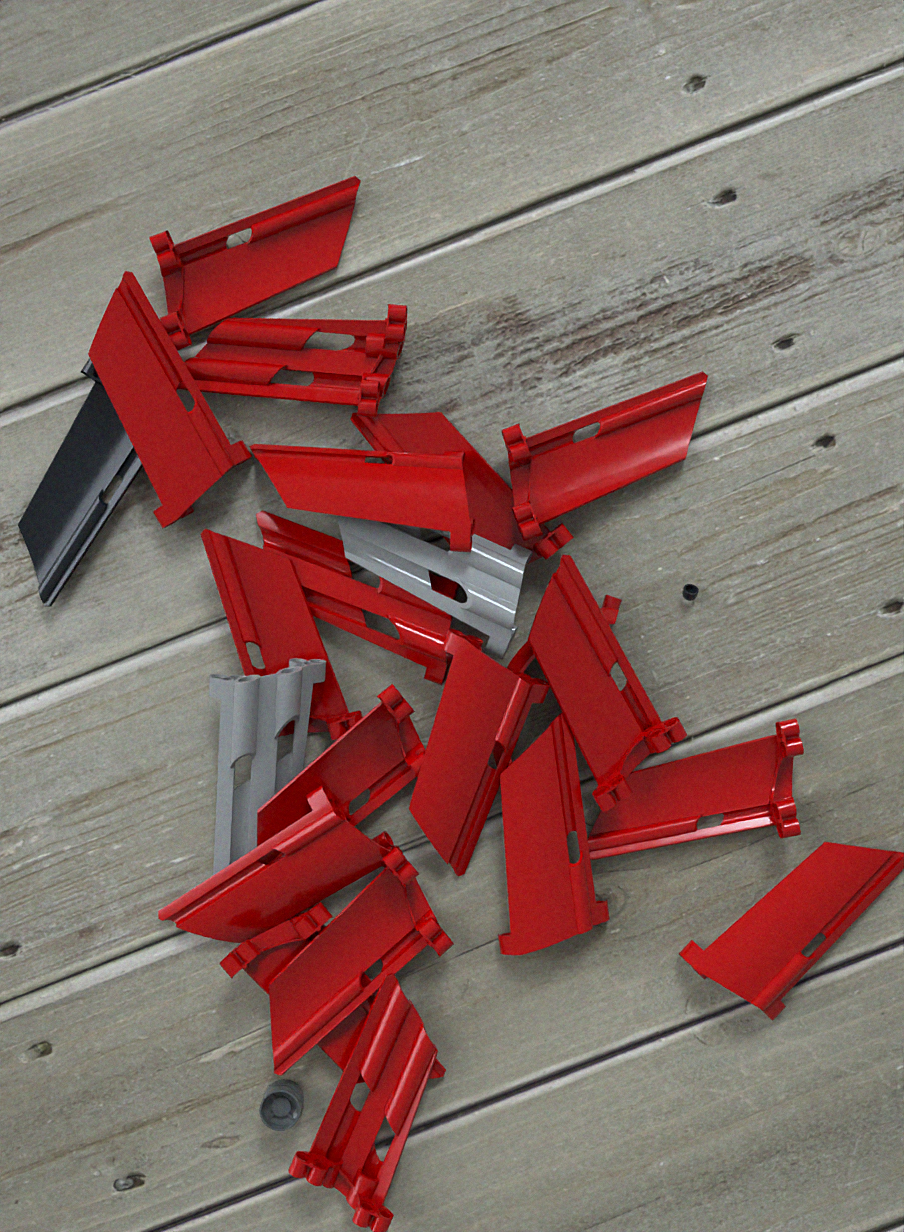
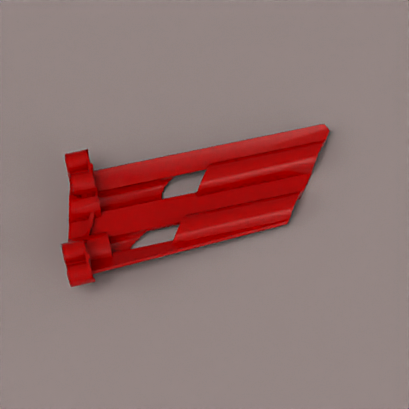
(249, 352)
(340, 599)
(396, 1065)

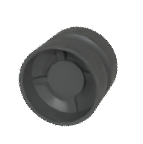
(281, 1105)

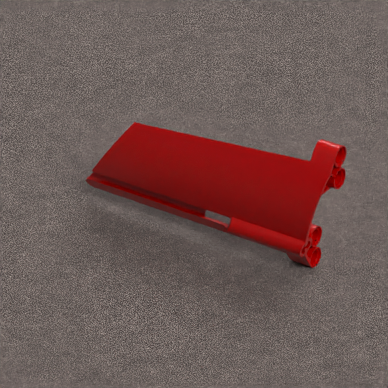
(577, 657)
(476, 710)

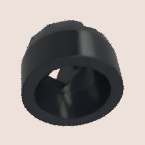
(690, 592)

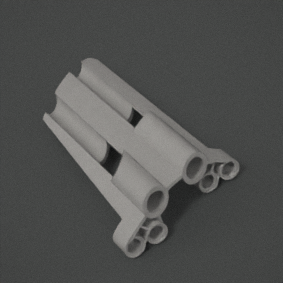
(487, 574)
(250, 721)

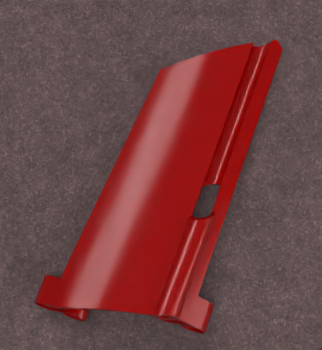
(285, 250)
(141, 375)
(633, 442)
(409, 492)
(486, 492)
(270, 610)
(373, 754)
(741, 781)
(539, 809)
(823, 895)
(252, 897)
(274, 949)
(324, 980)

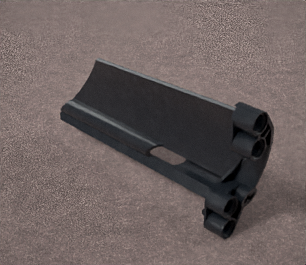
(68, 502)

